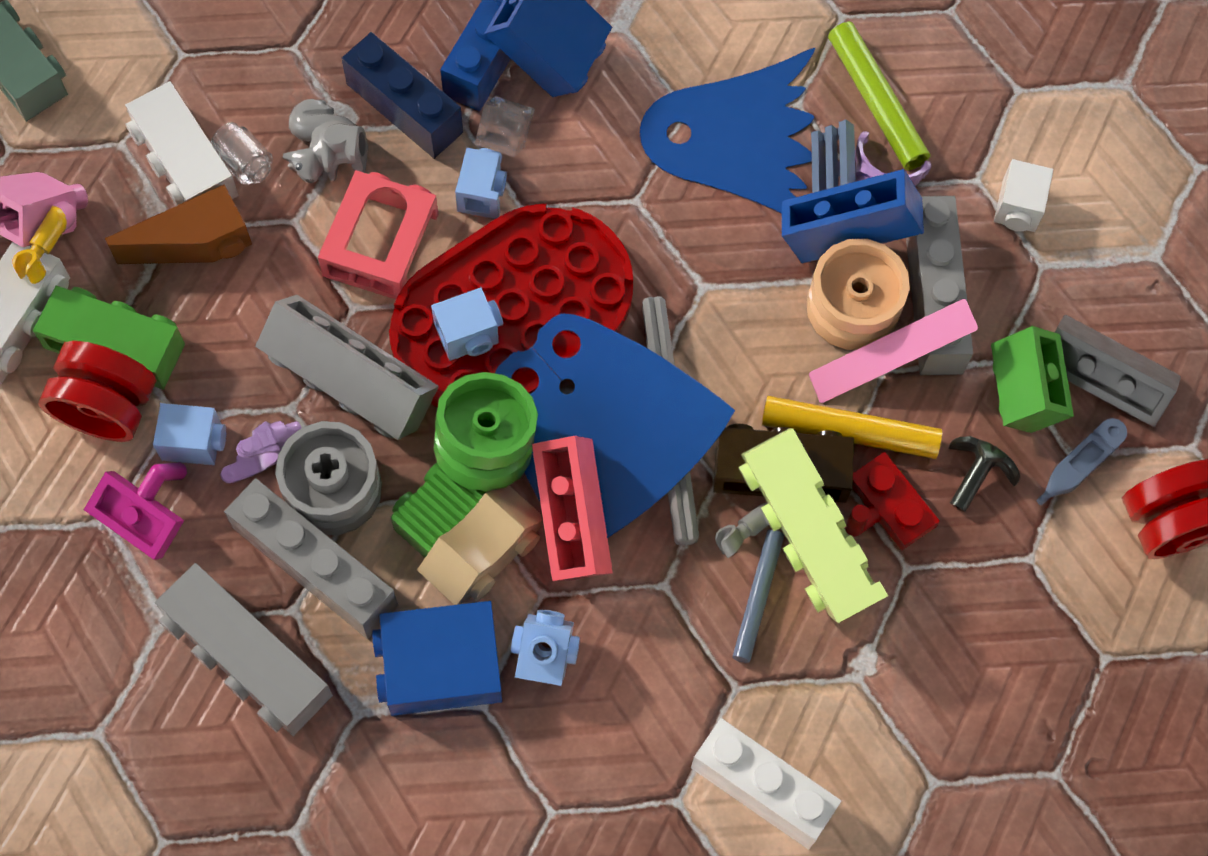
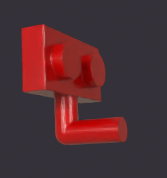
(890, 502)

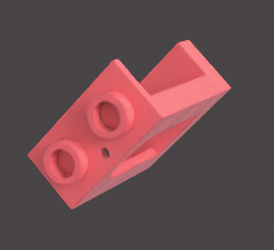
(363, 271)

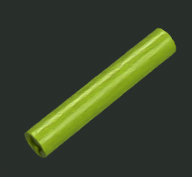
(879, 96)

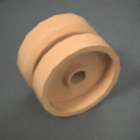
(857, 293)

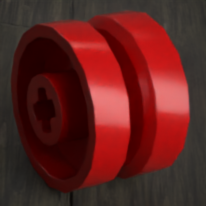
(97, 391)
(1172, 508)

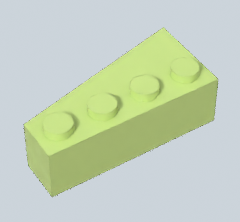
(811, 526)

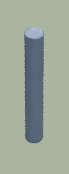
(758, 596)

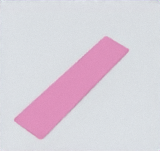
(893, 350)

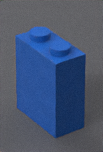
(551, 40)
(437, 658)

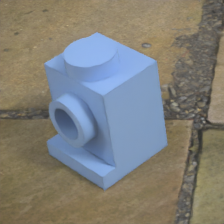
(480, 183)

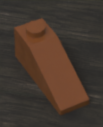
(188, 233)

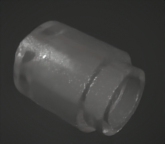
(242, 153)

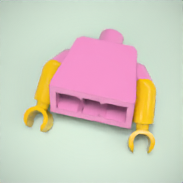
(36, 213)

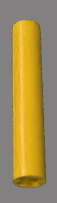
(865, 428)

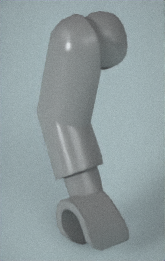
(731, 537)

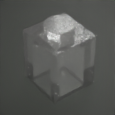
(504, 126)

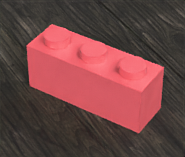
(572, 508)

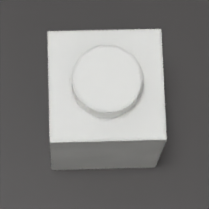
(1023, 196)

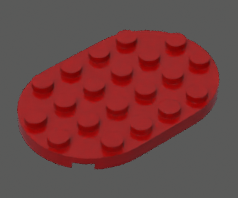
(534, 268)

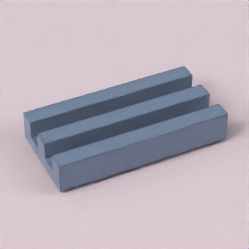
(824, 156)

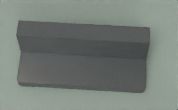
(1116, 372)

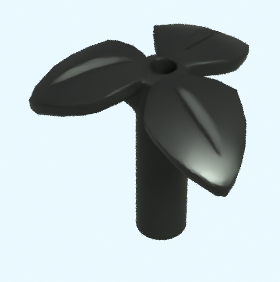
(986, 458)

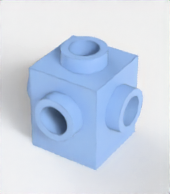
(539, 662)

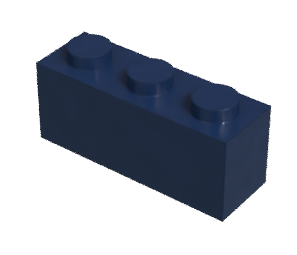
(402, 95)

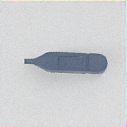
(1085, 459)

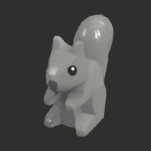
(332, 141)

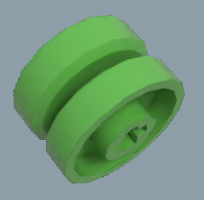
(485, 431)

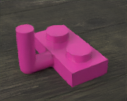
(135, 512)

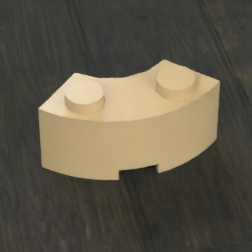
(482, 545)

